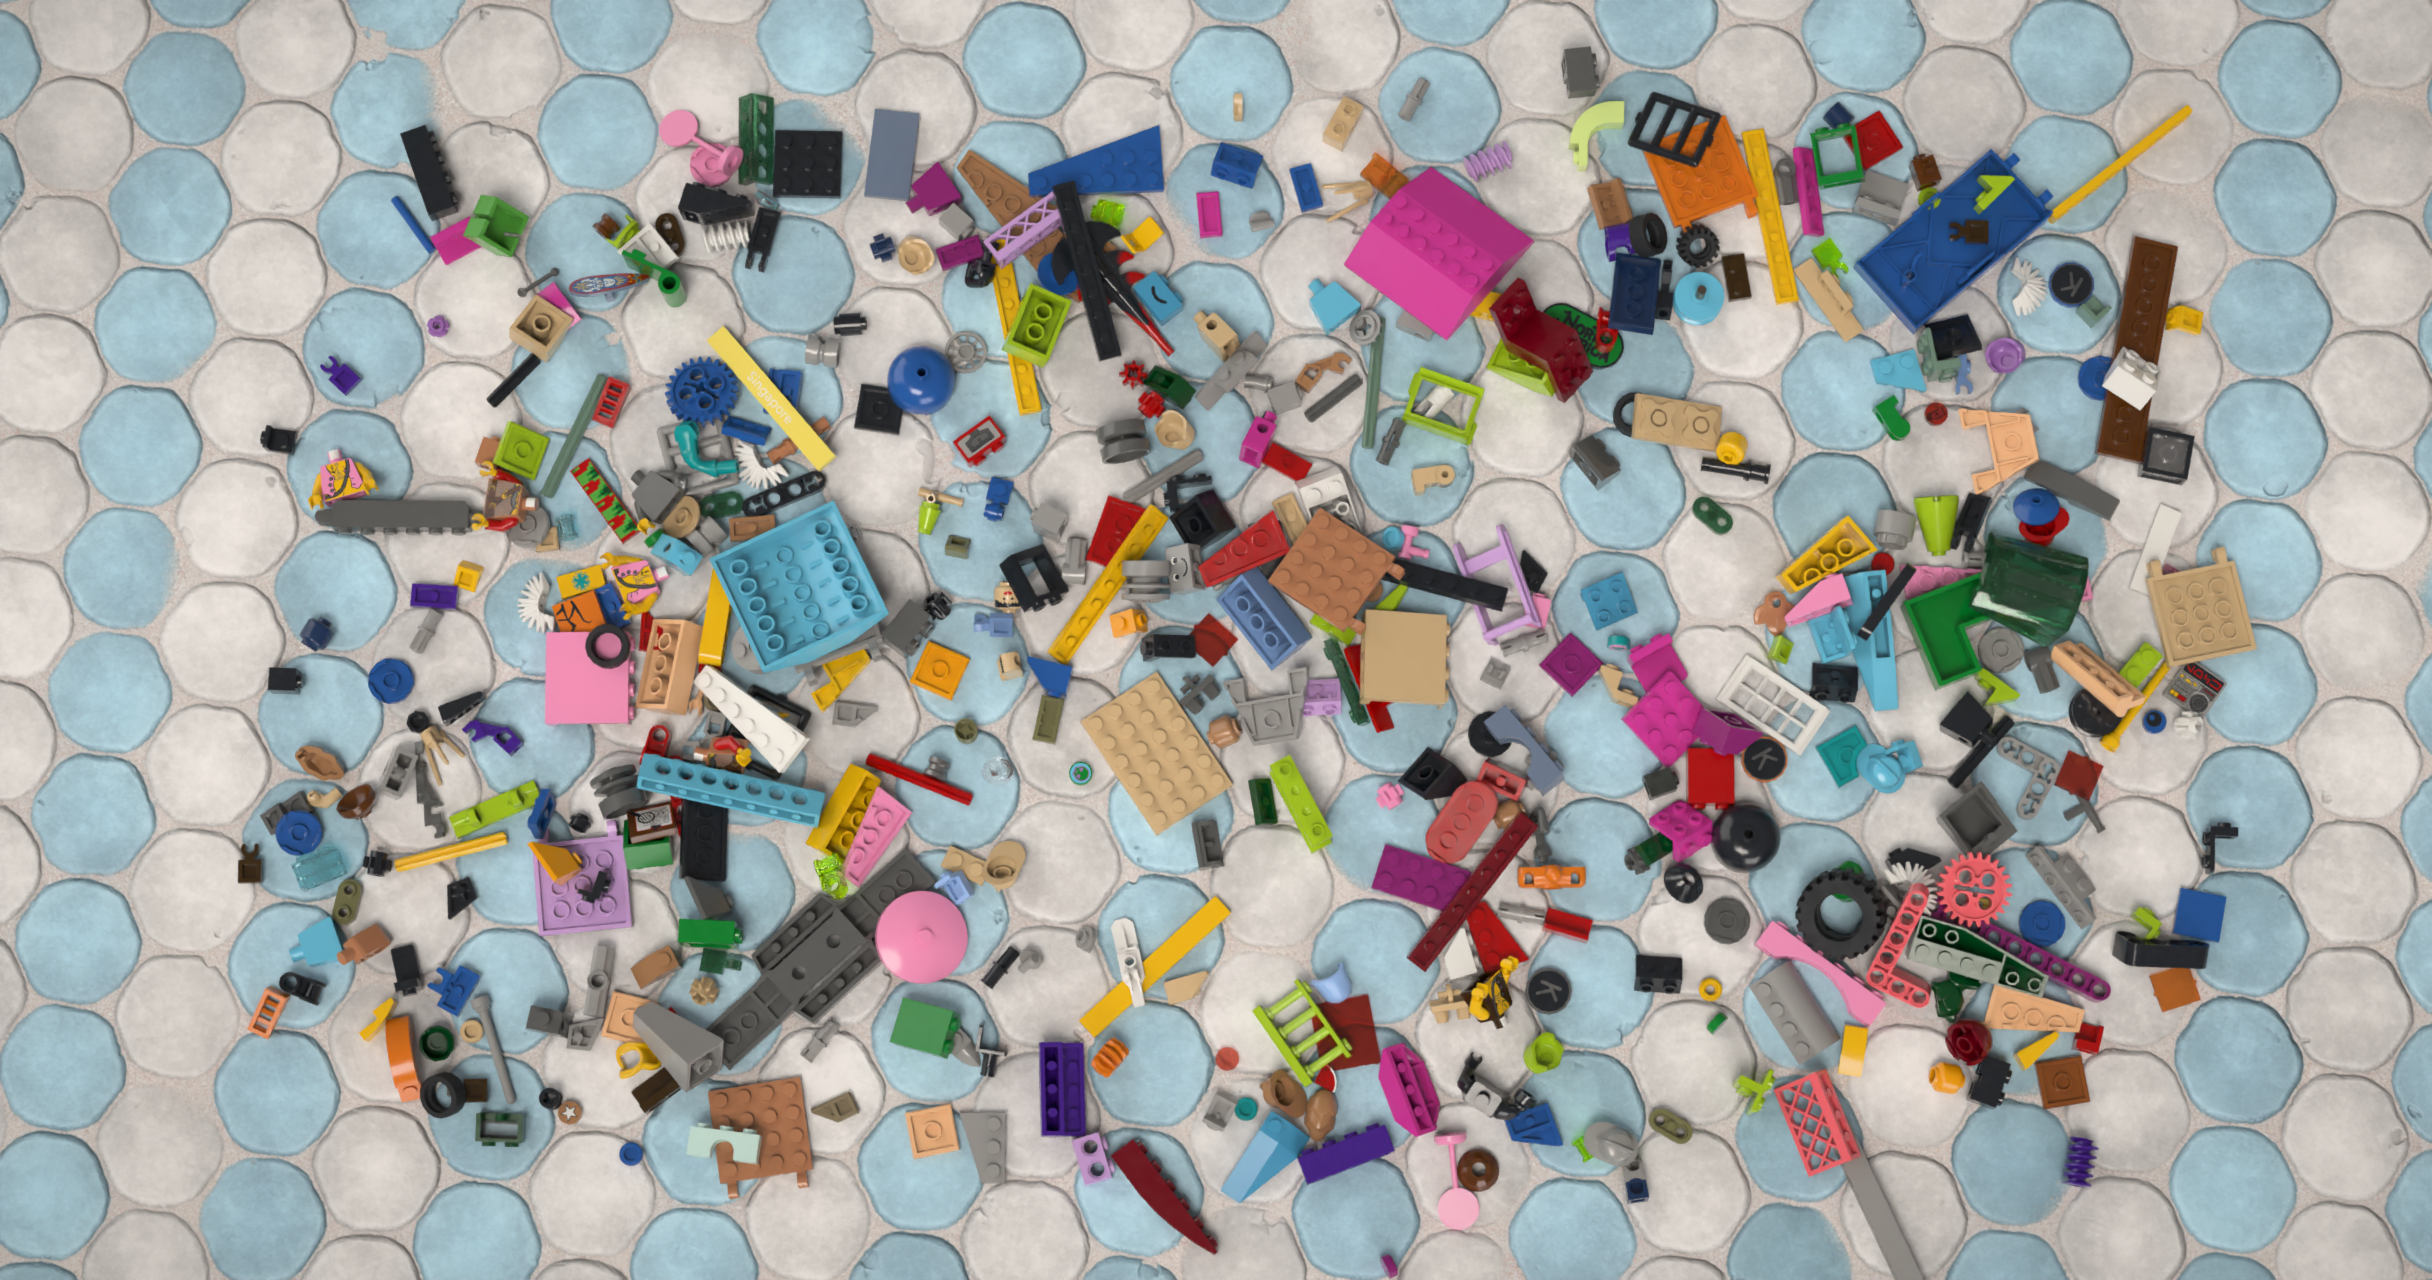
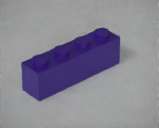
(1345, 1154)

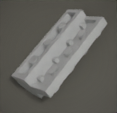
(1794, 1012)

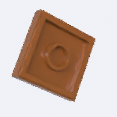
(2062, 1082)

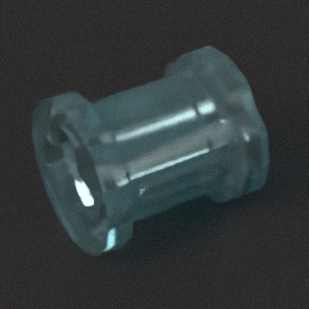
(566, 527)

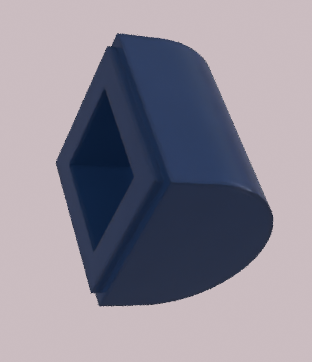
(1838, 115)

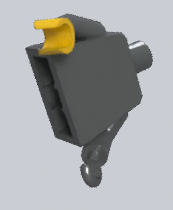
(657, 496)

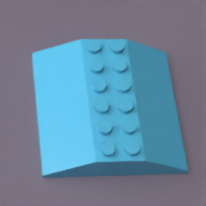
(800, 589)

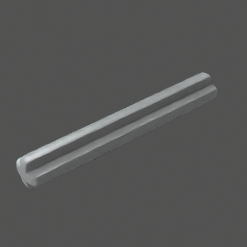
(1163, 476)

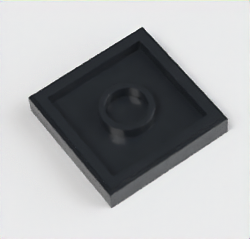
(1954, 337)
(877, 411)

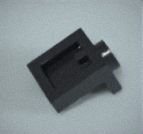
(278, 440)

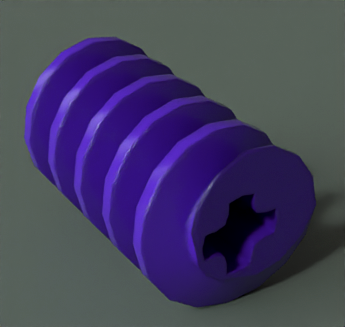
(2080, 1162)

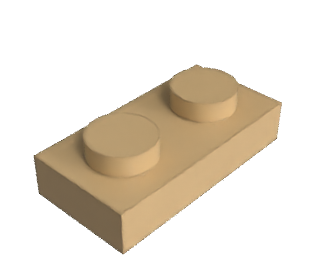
(959, 860)

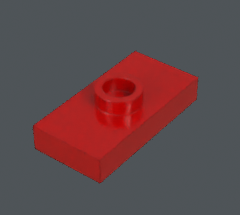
(1286, 463)

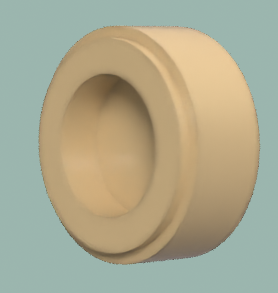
(472, 1031)

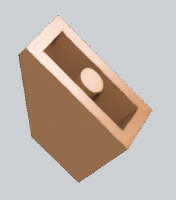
(656, 967)

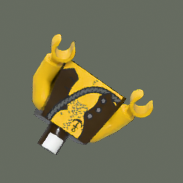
(1489, 994)

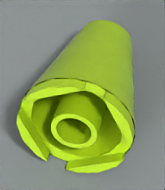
(1937, 521)

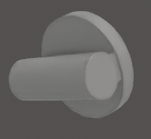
(1260, 221)
(1086, 938)
(1030, 960)

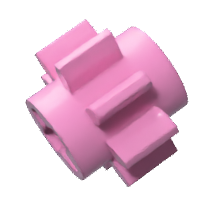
(1389, 795)

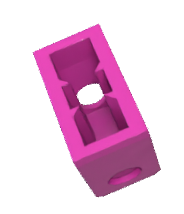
(1258, 439)

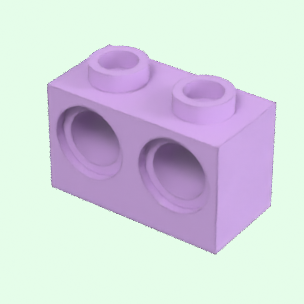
(1087, 1160)

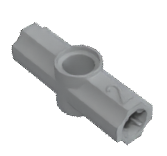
(600, 966)

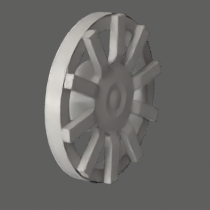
(966, 352)

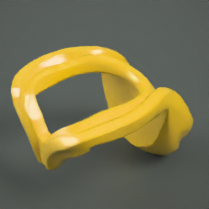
(647, 1059)

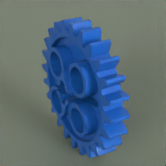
(711, 375)

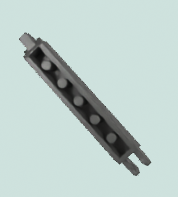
(398, 516)

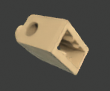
(1217, 334)

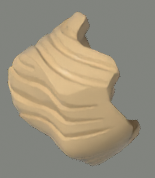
(915, 255)
(1174, 430)

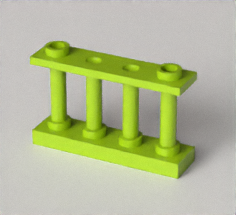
(1300, 804)
(1293, 1053)

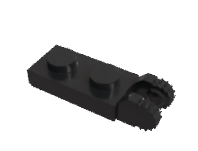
(762, 237)
(1970, 520)

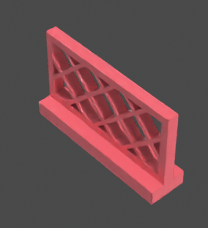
(1831, 1111)

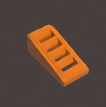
(265, 999)

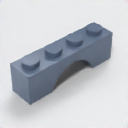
(1506, 728)

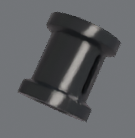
(557, 1099)

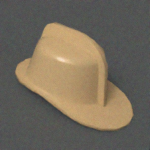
(1004, 865)

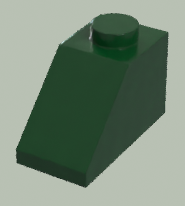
(1169, 386)

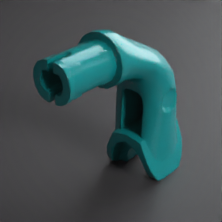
(687, 437)

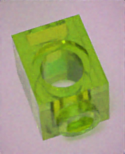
(1109, 213)

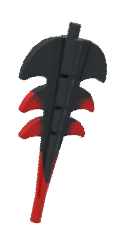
(1115, 285)

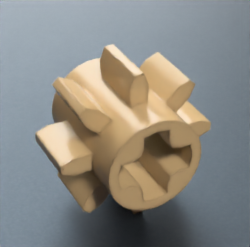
(704, 991)

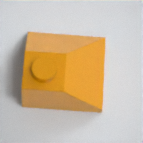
(557, 862)

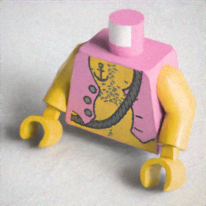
(341, 481)
(635, 582)

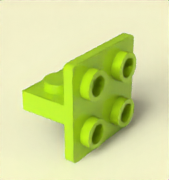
(1748, 1087)

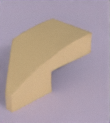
(1184, 987)

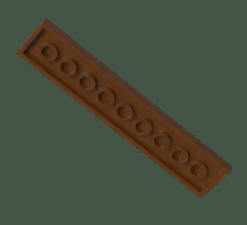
(2141, 330)

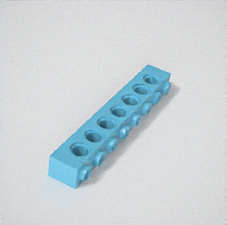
(737, 799)

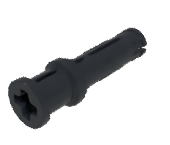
(1747, 471)

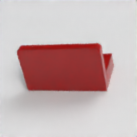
(1567, 925)

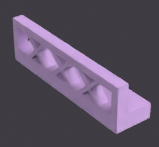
(1029, 237)

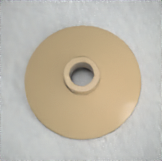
(682, 518)

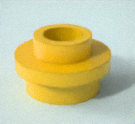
(1717, 989)

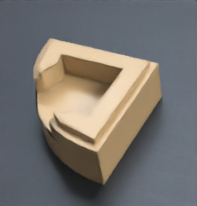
(1237, 107)
(551, 543)

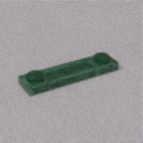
(1334, 653)

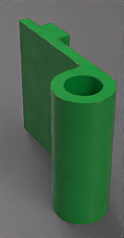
(668, 282)

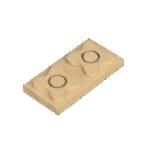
(1676, 422)

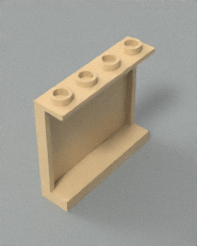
(1404, 658)

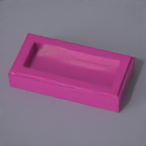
(1209, 214)

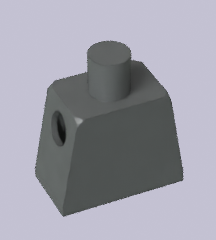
(548, 1021)

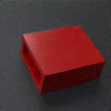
(1709, 779)

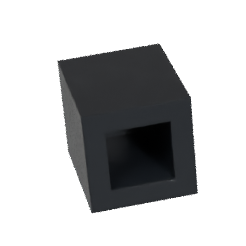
(285, 681)

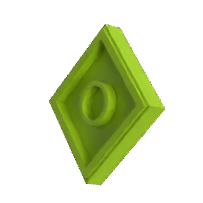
(520, 450)

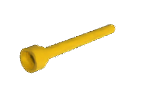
(2111, 740)

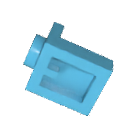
(1907, 755)

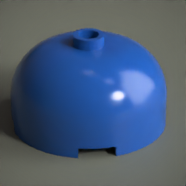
(921, 380)

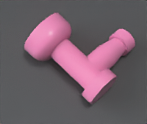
(1407, 549)

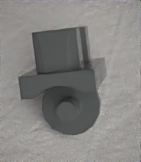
(1207, 687)

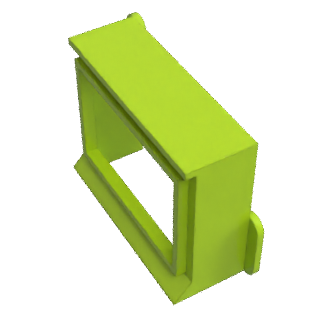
(1438, 428)

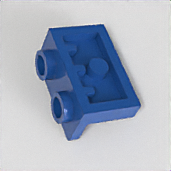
(1236, 165)

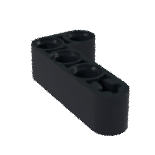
(2159, 952)

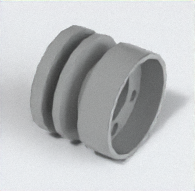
(1145, 580)

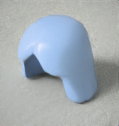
(1335, 988)

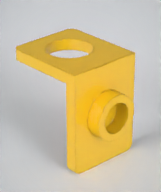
(1143, 236)

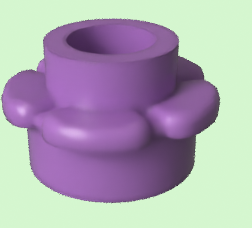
(438, 332)

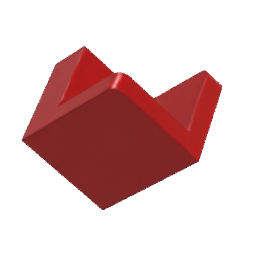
(2088, 1039)

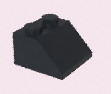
(1202, 520)

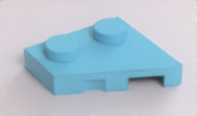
(1899, 371)

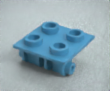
(1608, 601)

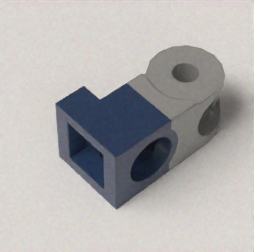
(1635, 1182)

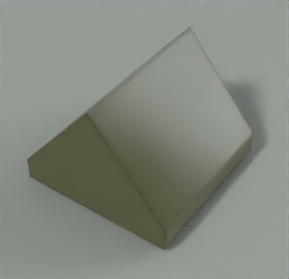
(957, 547)

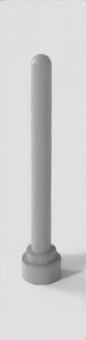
(481, 1006)

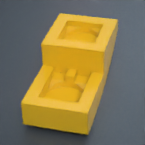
(383, 1013)
(1852, 1050)

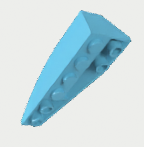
(1876, 655)

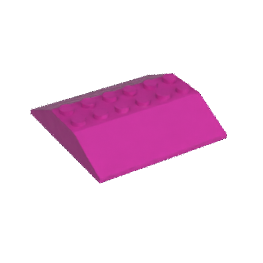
(1436, 251)

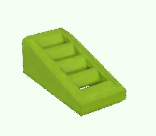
(1393, 600)

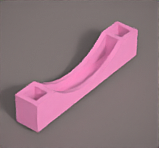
(1859, 1001)

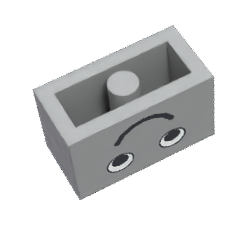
(1184, 573)

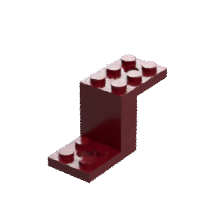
(1541, 340)

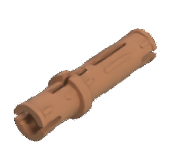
(789, 447)

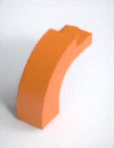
(402, 1058)

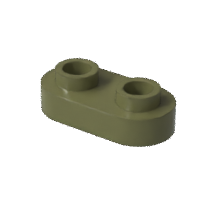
(350, 902)
(1670, 1125)

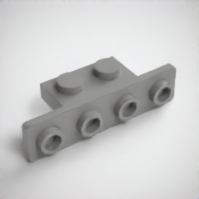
(1231, 371)
(2066, 883)

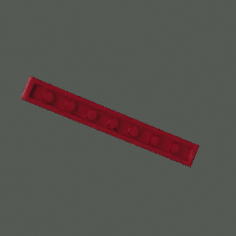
(1472, 891)

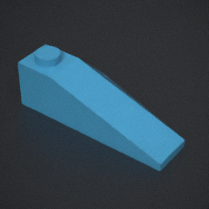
(1269, 1152)

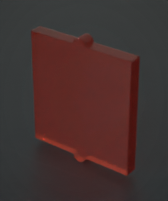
(1212, 640)
(2078, 775)

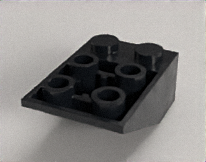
(712, 206)

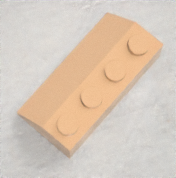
(670, 673)

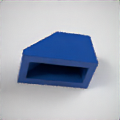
(1051, 676)

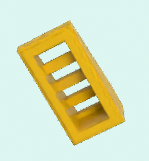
(2031, 1053)

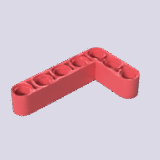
(1896, 946)

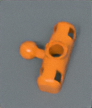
(1551, 877)

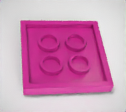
(1665, 719)

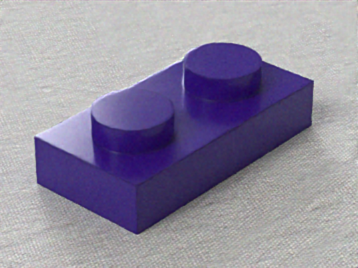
(434, 596)

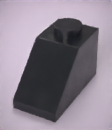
(1912, 856)

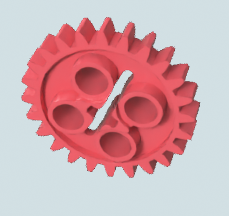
(1977, 869)

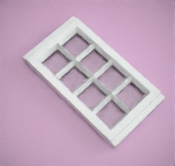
(1773, 705)

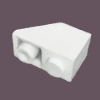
(1459, 958)

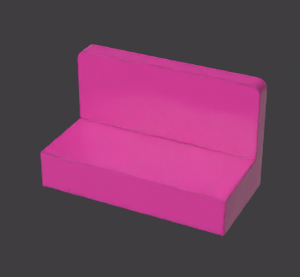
(452, 243)

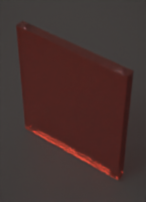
(1352, 1021)

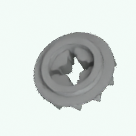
(1360, 322)

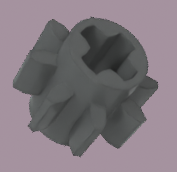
(1634, 861)

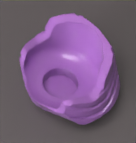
(2005, 355)

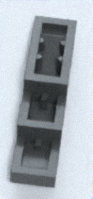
(2073, 489)

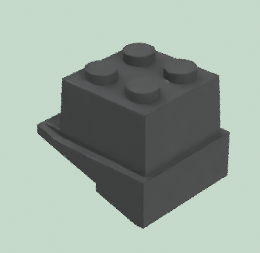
(1976, 822)

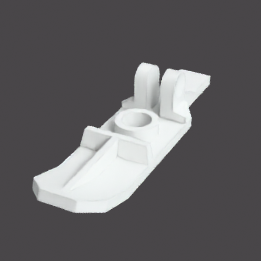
(1128, 948)

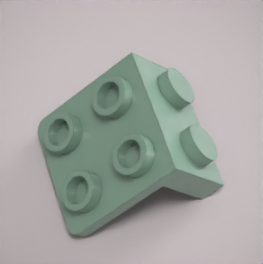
(1934, 369)

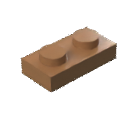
(749, 527)

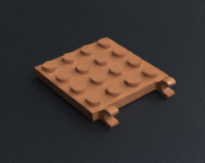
(1333, 571)
(778, 1116)

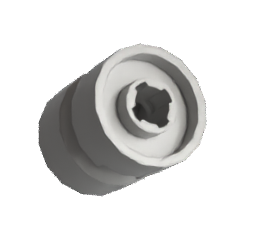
(823, 351)
(706, 537)

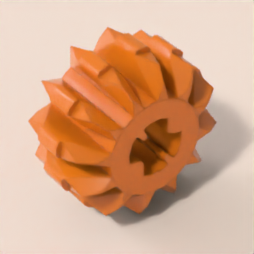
(1110, 1057)

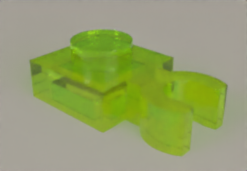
(1828, 255)

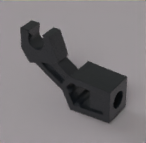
(1664, 297)

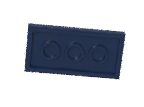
(1634, 294)

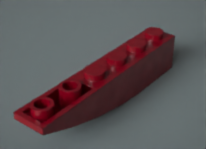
(1159, 1194)

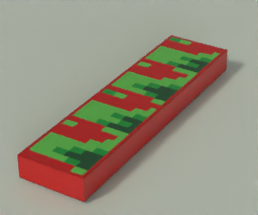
(605, 501)

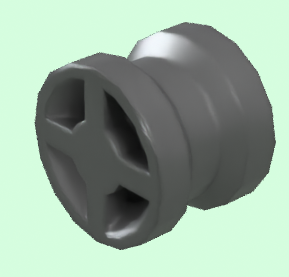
(937, 768)

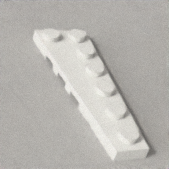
(764, 728)

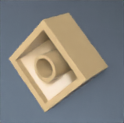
(540, 328)

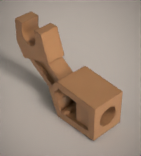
(1330, 363)

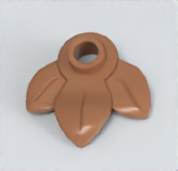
(1772, 615)

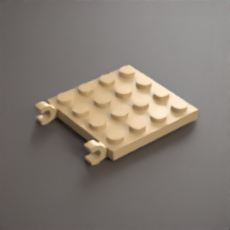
(2200, 611)

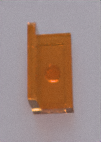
(1384, 176)

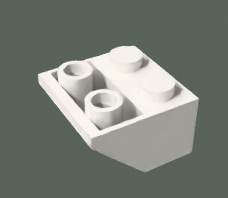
(2132, 378)

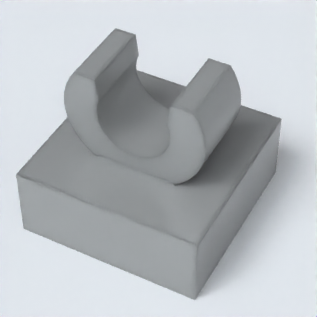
(1495, 674)

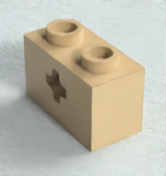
(1343, 123)

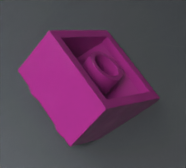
(1725, 731)

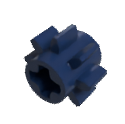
(882, 247)

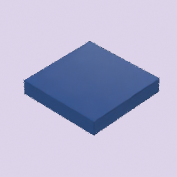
(2199, 915)

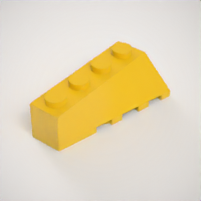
(844, 813)

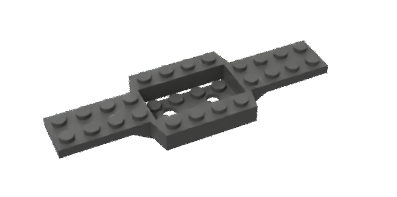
(778, 992)

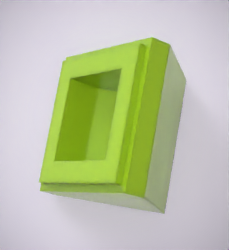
(1780, 649)

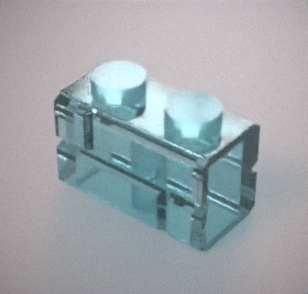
(318, 868)

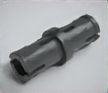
(1385, 455)

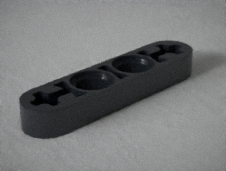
(782, 491)
(1886, 602)

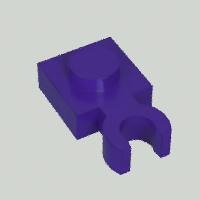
(342, 377)

